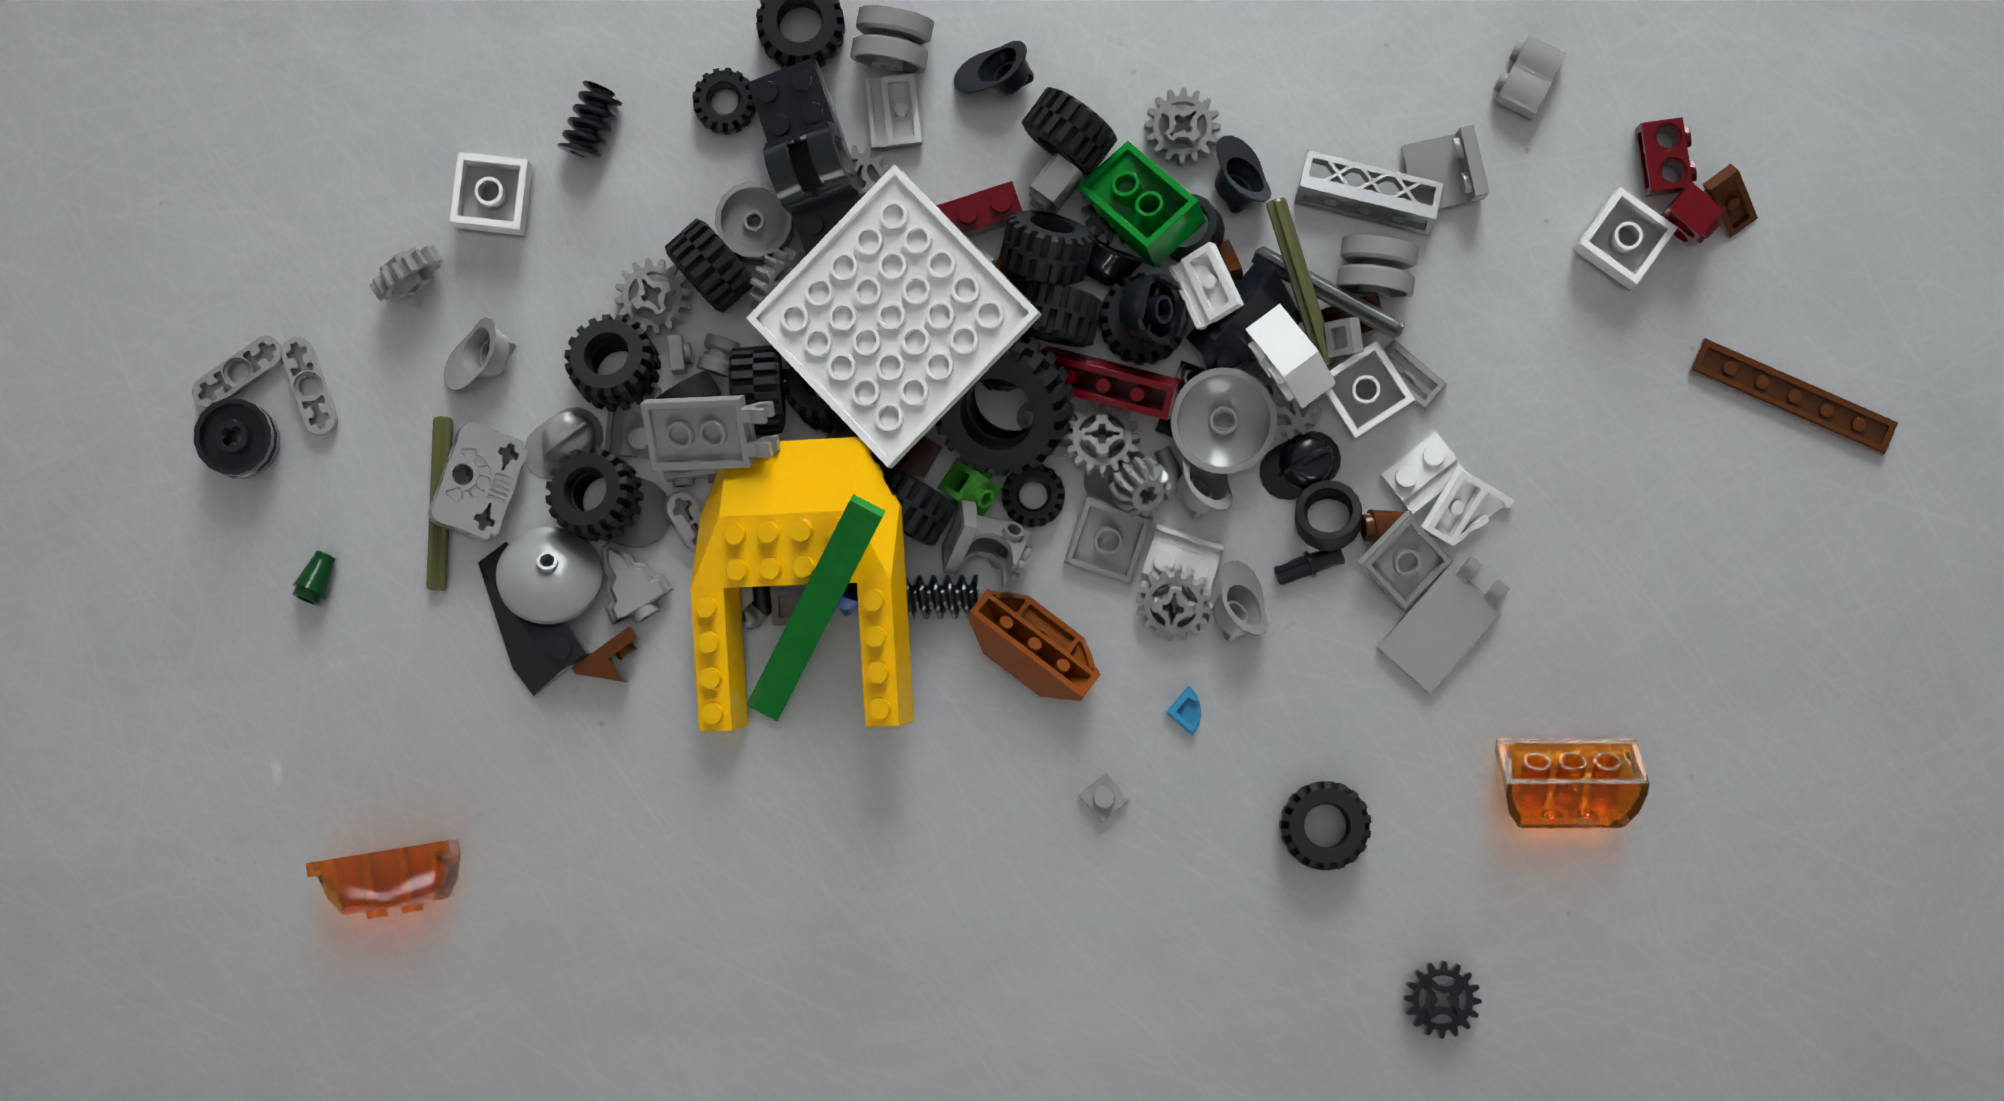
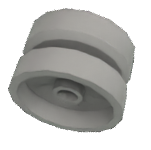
(892, 39)
(736, 214)
(1377, 266)

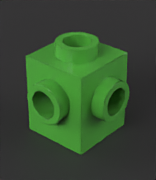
(970, 485)

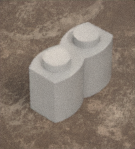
(1530, 76)
(1054, 185)

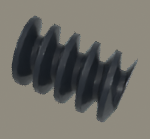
(590, 121)
(941, 597)

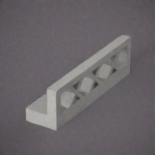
(1368, 204)

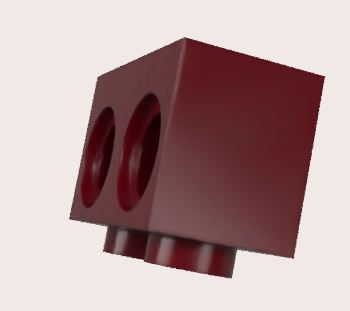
(1655, 157)
(1693, 215)

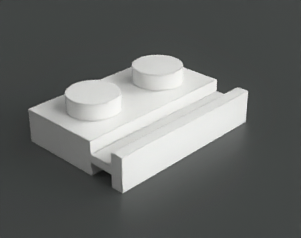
(893, 111)
(1206, 286)
(1422, 472)
(1175, 547)

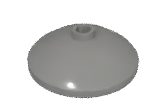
(1218, 447)
(550, 592)

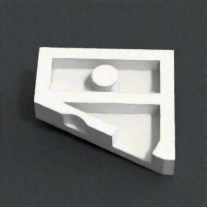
(1464, 507)

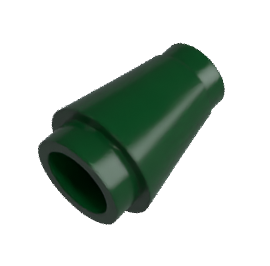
(314, 579)

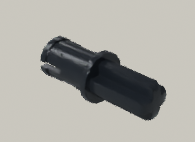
(1307, 565)

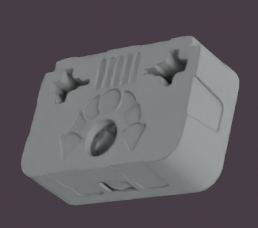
(489, 485)

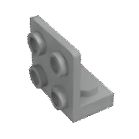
(1451, 161)

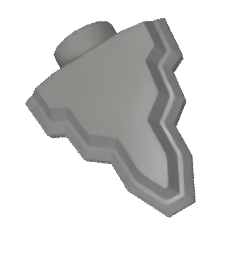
(630, 585)

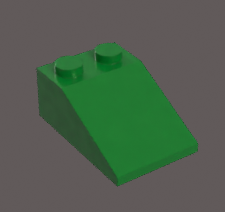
(1142, 204)

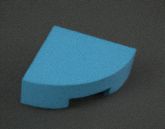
(1186, 711)

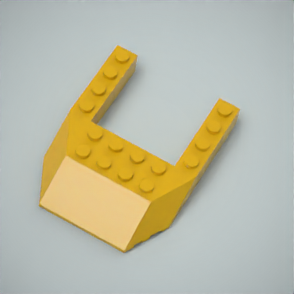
(771, 531)

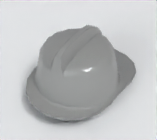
(479, 354)
(558, 436)
(1203, 490)
(1241, 603)

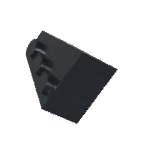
(1226, 341)

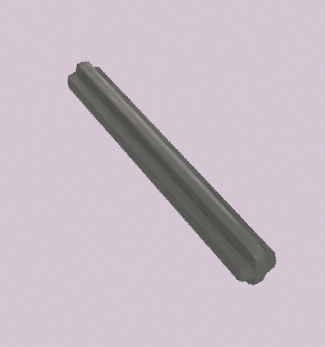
(1341, 299)

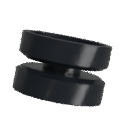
(216, 433)

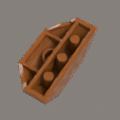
(1033, 645)

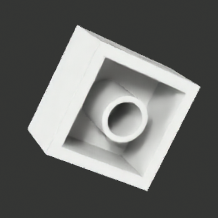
(491, 193)
(1625, 238)
(1289, 357)
(1367, 390)

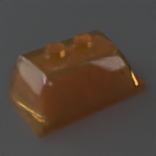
(1572, 782)
(389, 878)

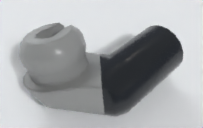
(758, 609)

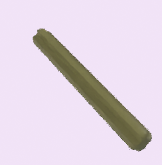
(1298, 275)
(437, 535)

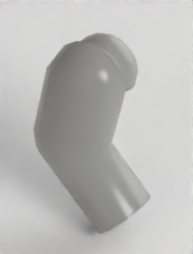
(1168, 460)

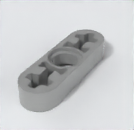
(240, 357)
(291, 365)

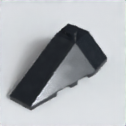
(535, 650)

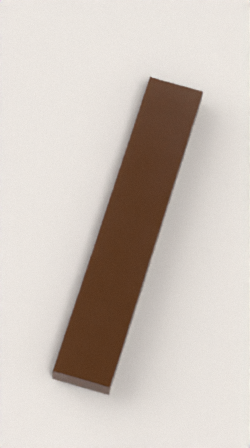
(1793, 396)

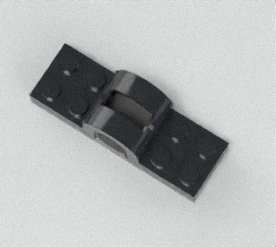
(805, 149)

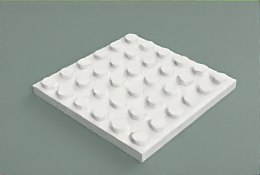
(893, 316)

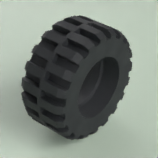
(1018, 449)

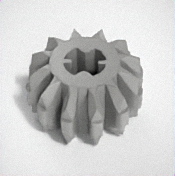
(1140, 486)

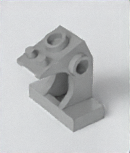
(986, 537)

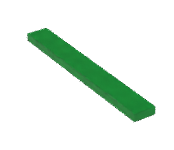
(815, 607)

